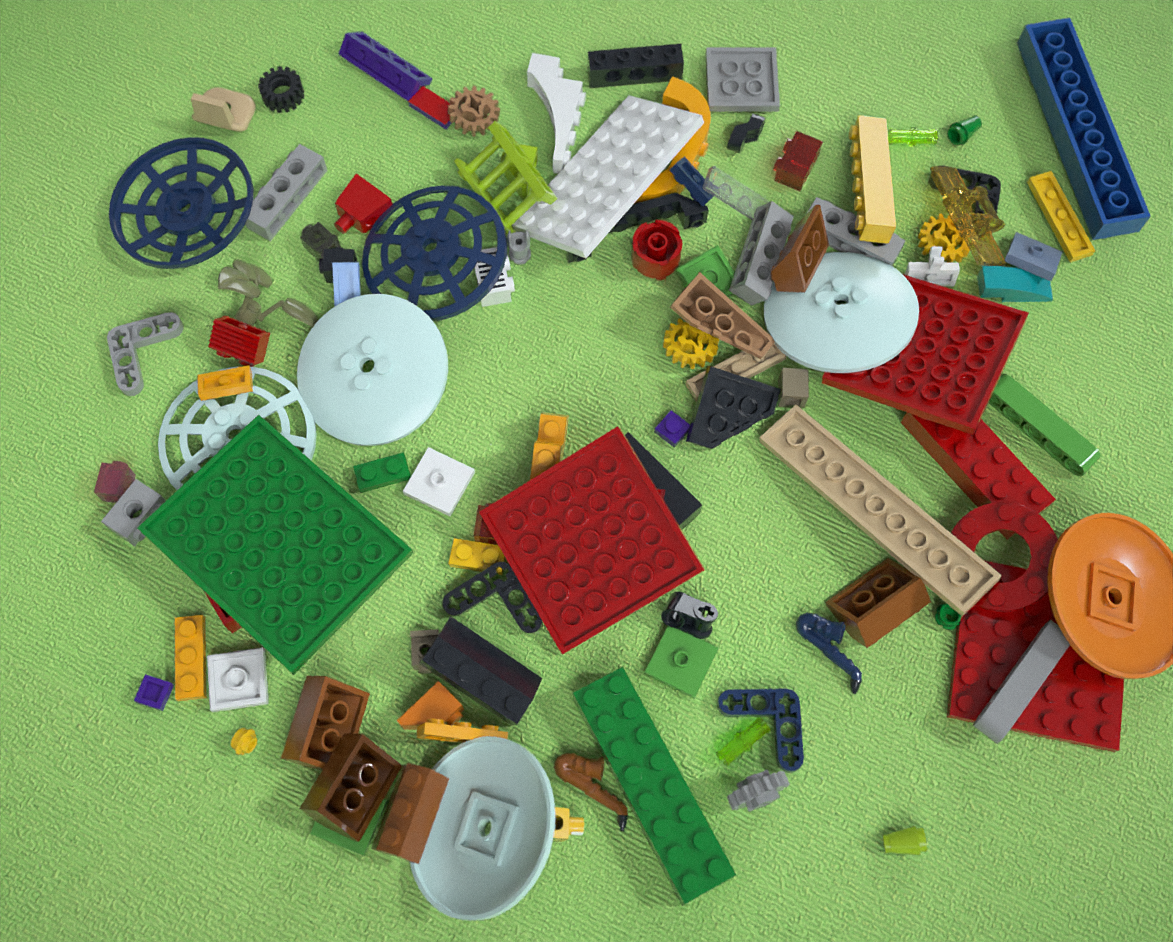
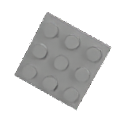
(742, 79)

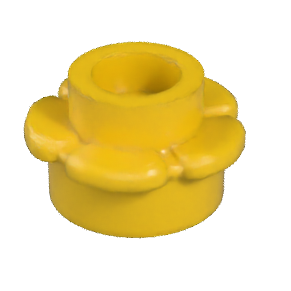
(244, 741)

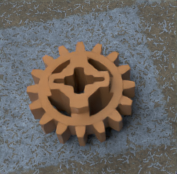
(473, 111)

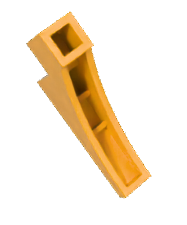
(550, 442)

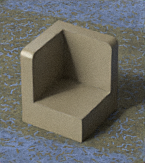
(793, 387)

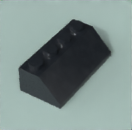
(481, 671)

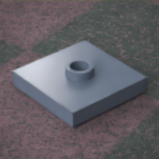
(1033, 256)

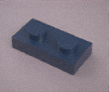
(693, 181)

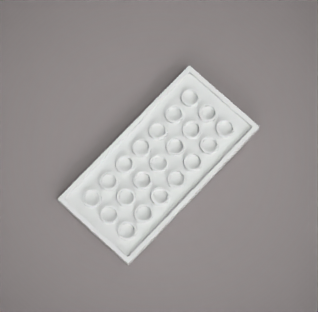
(609, 174)

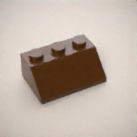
(351, 786)

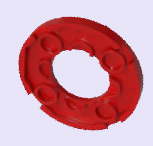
(1038, 535)

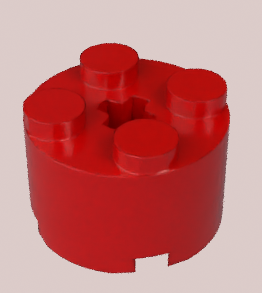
(656, 249)

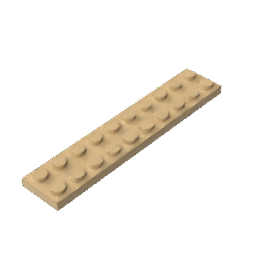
(880, 510)

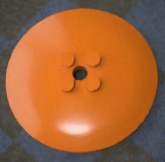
(1137, 568)

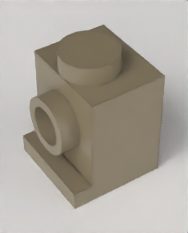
(420, 640)

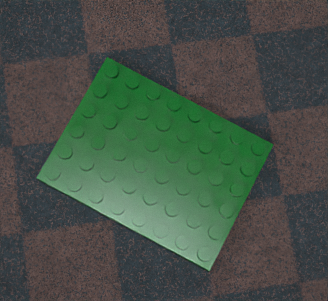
(276, 543)

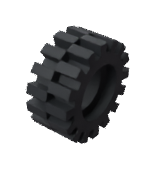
(277, 79)

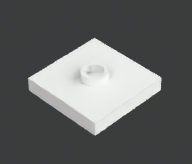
(439, 481)
(237, 679)

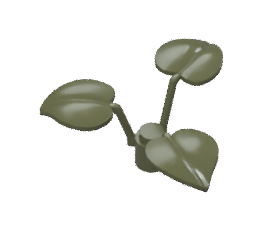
(239, 280)

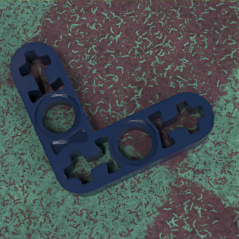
(772, 709)

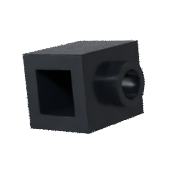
(332, 255)

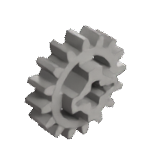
(758, 790)

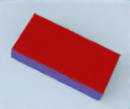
(431, 106)

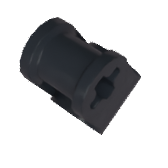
(687, 613)

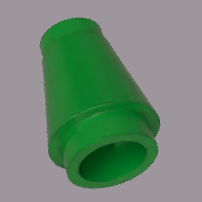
(963, 130)

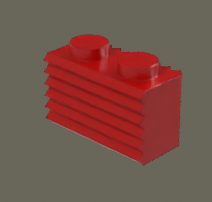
(239, 341)

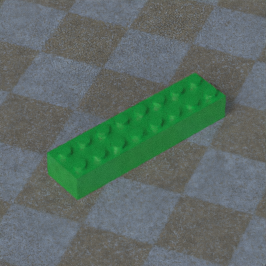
(653, 786)

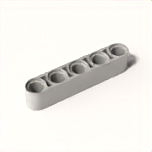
(1022, 682)

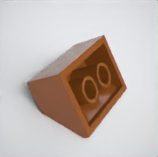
(801, 254)
(879, 602)
(321, 719)
(410, 813)

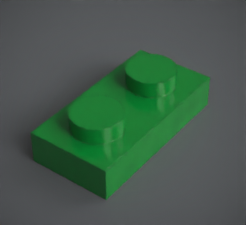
(382, 472)

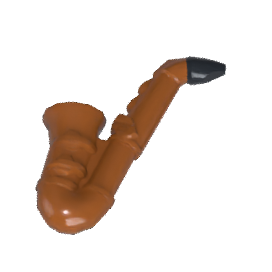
(579, 773)

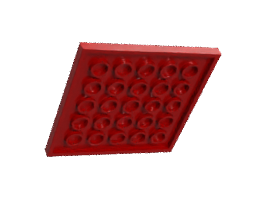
(948, 363)
(591, 540)
(1070, 706)

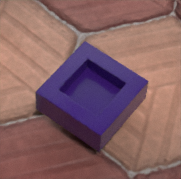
(672, 428)
(154, 692)

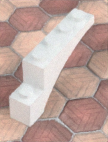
(562, 101)

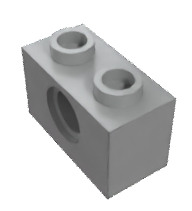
(120, 517)

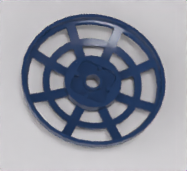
(177, 197)
(445, 253)

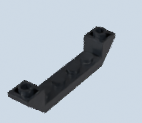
(689, 212)

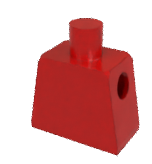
(360, 205)

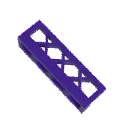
(383, 64)

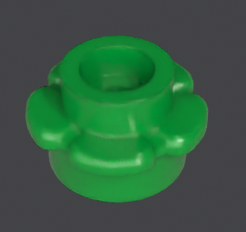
(940, 617)

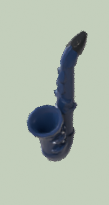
(820, 633)

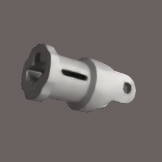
(519, 247)

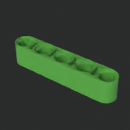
(1043, 426)

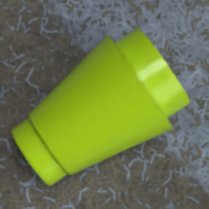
(906, 841)

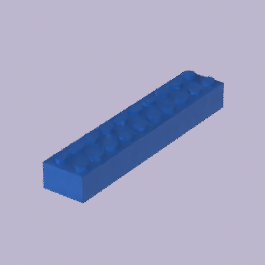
(1082, 129)

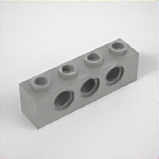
(283, 204)
(842, 241)
(760, 253)

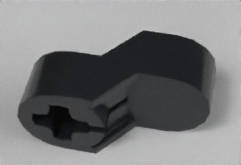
(746, 133)

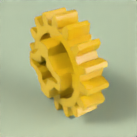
(945, 237)
(690, 345)

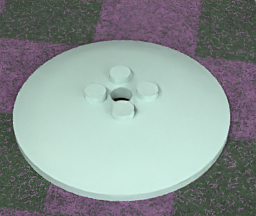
(849, 336)
(398, 391)
(477, 873)

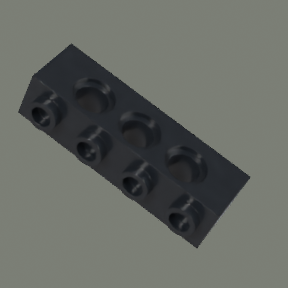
(635, 65)

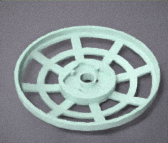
(227, 418)

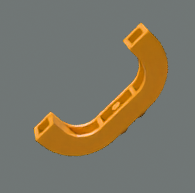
(684, 97)

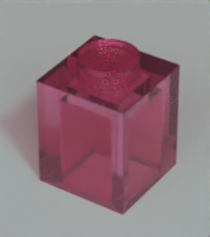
(113, 481)

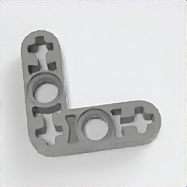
(133, 341)

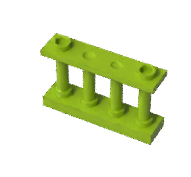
(514, 157)

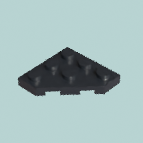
(728, 407)

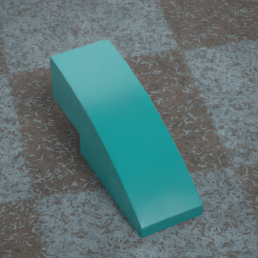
(1013, 285)

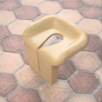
(213, 109)

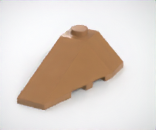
(713, 312)

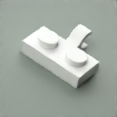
(934, 271)

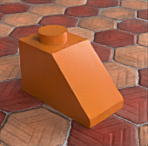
(434, 704)

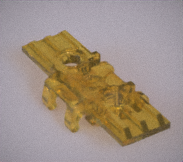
(974, 228)

